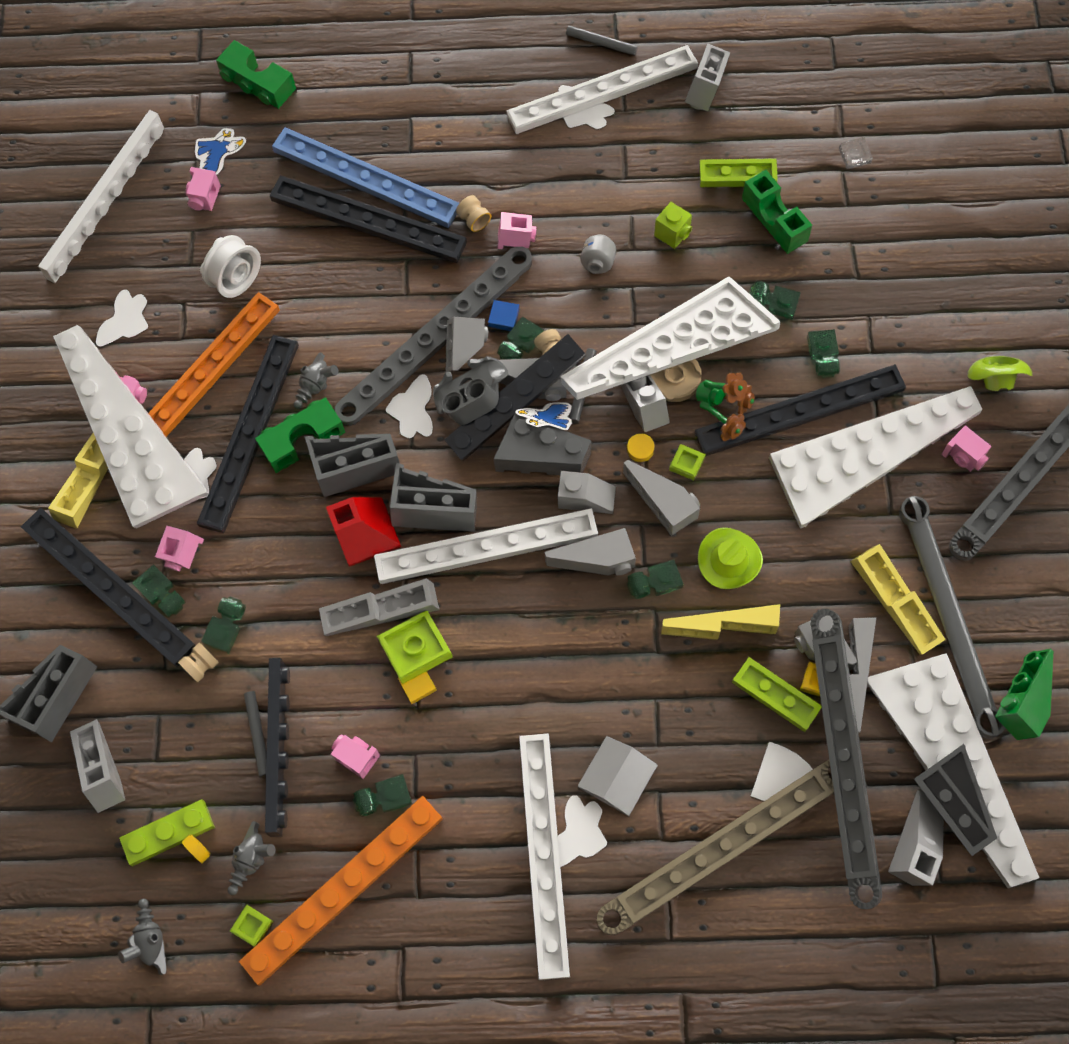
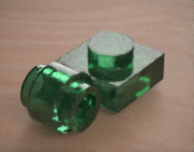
(781, 301)
(519, 338)
(825, 348)
(662, 578)
(155, 586)
(222, 632)
(391, 795)

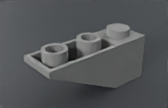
(646, 403)
(920, 844)

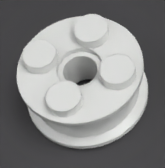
(230, 266)

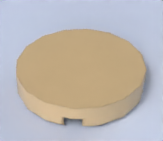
(679, 381)

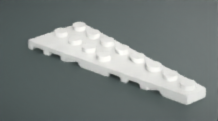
(696, 328)
(137, 453)
(839, 464)
(935, 721)

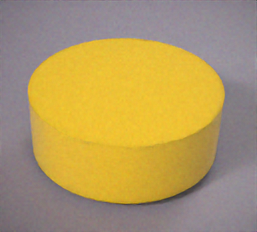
(640, 447)
(196, 848)

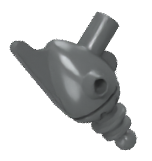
(313, 379)
(248, 857)
(145, 941)

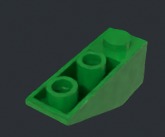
(1028, 701)

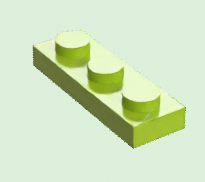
(733, 171)
(776, 694)
(166, 832)

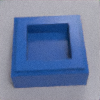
(503, 315)

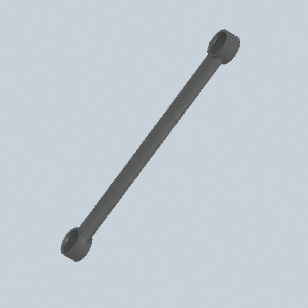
(951, 615)

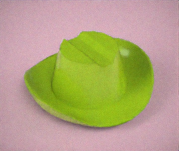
(998, 371)
(729, 558)

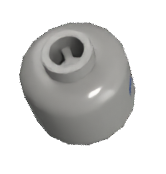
(598, 254)

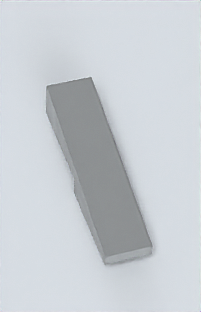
(379, 608)
(861, 641)

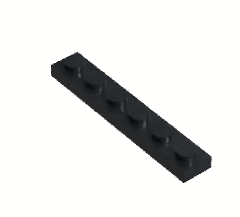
(517, 396)
(276, 757)

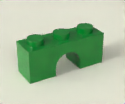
(270, 85)
(787, 227)
(316, 420)

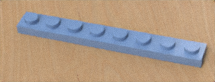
(366, 177)

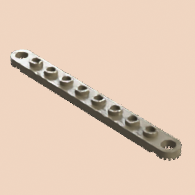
(718, 849)

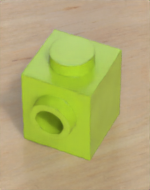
(673, 225)

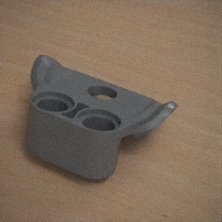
(476, 397)

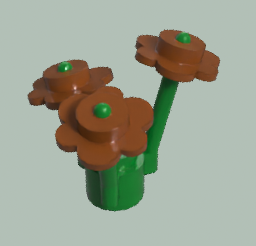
(734, 389)

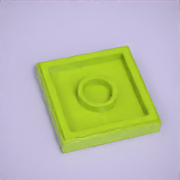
(414, 646)

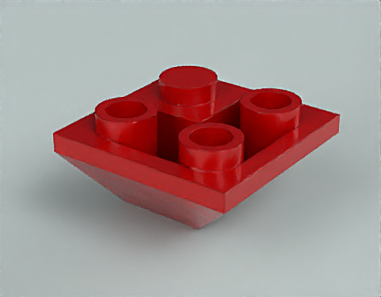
(363, 528)

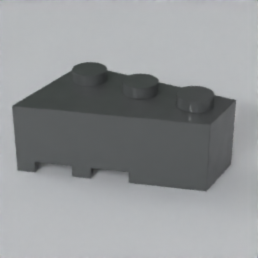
(541, 449)
(351, 461)
(431, 503)
(49, 693)
(958, 798)

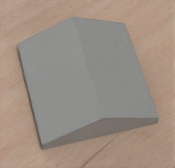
(617, 775)

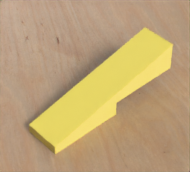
(81, 486)
(897, 599)
(708, 626)

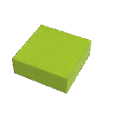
(687, 462)
(251, 926)

